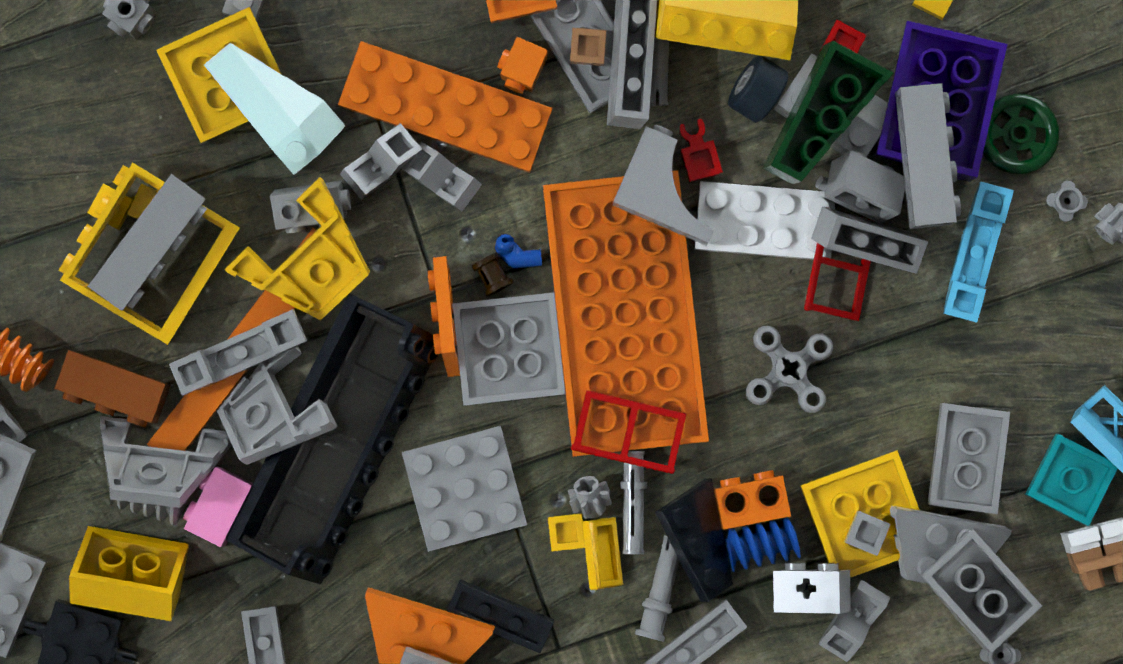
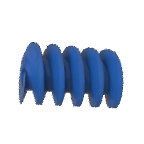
(762, 543)

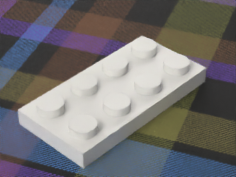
(760, 219)

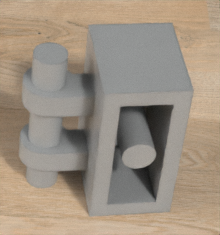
(864, 186)

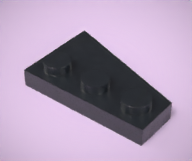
(698, 539)

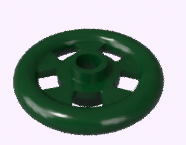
(1040, 152)

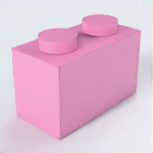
(217, 506)

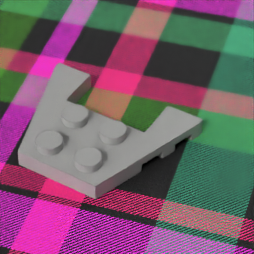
(261, 418)
(156, 473)

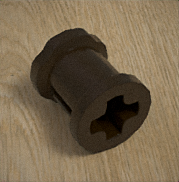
(492, 274)

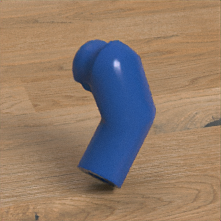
(514, 255)

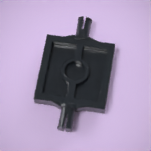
(80, 636)

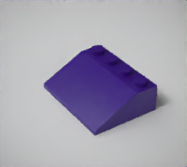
(968, 72)

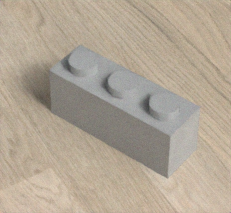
(869, 240)

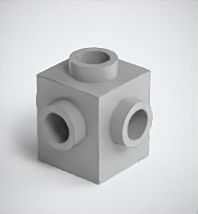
(134, 23)

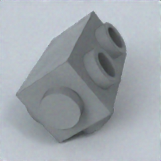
(293, 217)

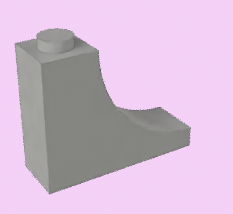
(650, 187)

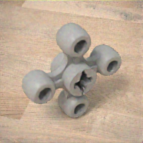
(802, 359)

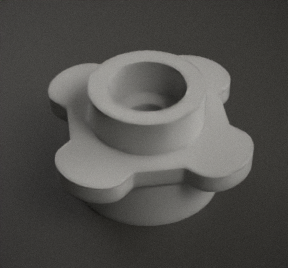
(1077, 201)
(1010, 654)

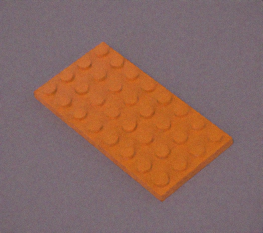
(623, 317)

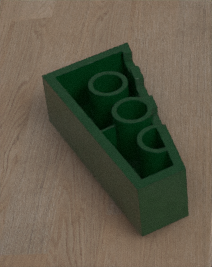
(827, 104)

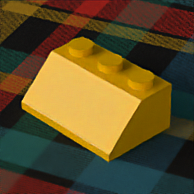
(128, 573)

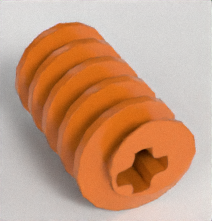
(20, 364)

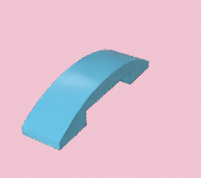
(977, 251)

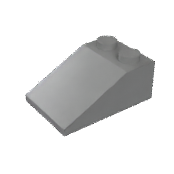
(981, 591)

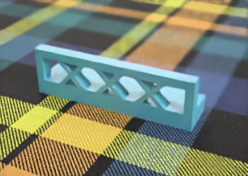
(1097, 428)

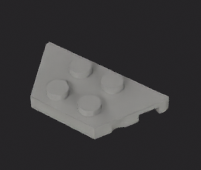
(926, 536)

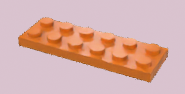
(445, 106)

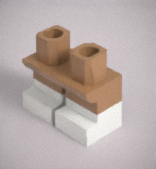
(1093, 549)

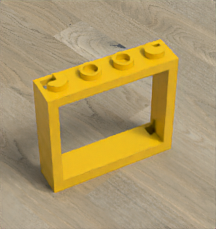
(90, 236)

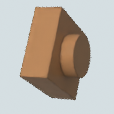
(588, 46)

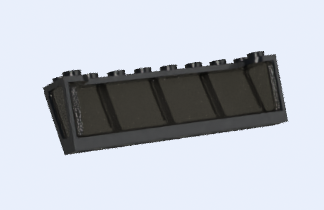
(315, 489)

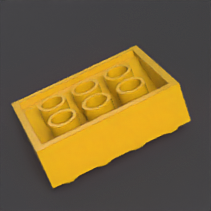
(731, 25)

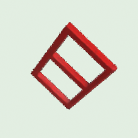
(863, 271)
(635, 406)

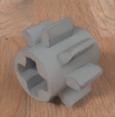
(1110, 223)
(589, 497)

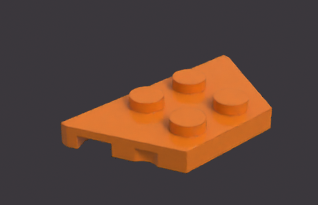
(434, 631)

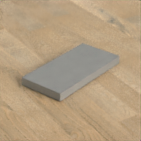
(556, 28)

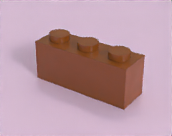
(112, 388)

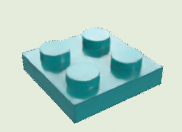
(1071, 479)

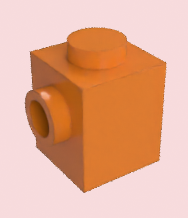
(522, 65)

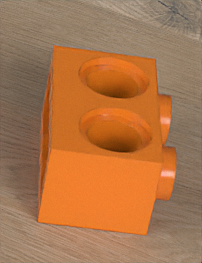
(752, 510)

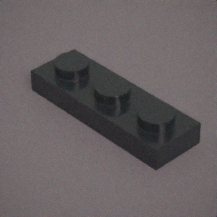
(509, 618)

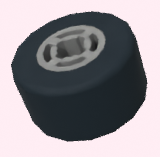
(758, 89)

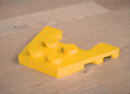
(319, 270)

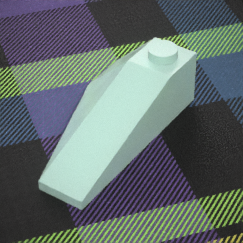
(282, 112)

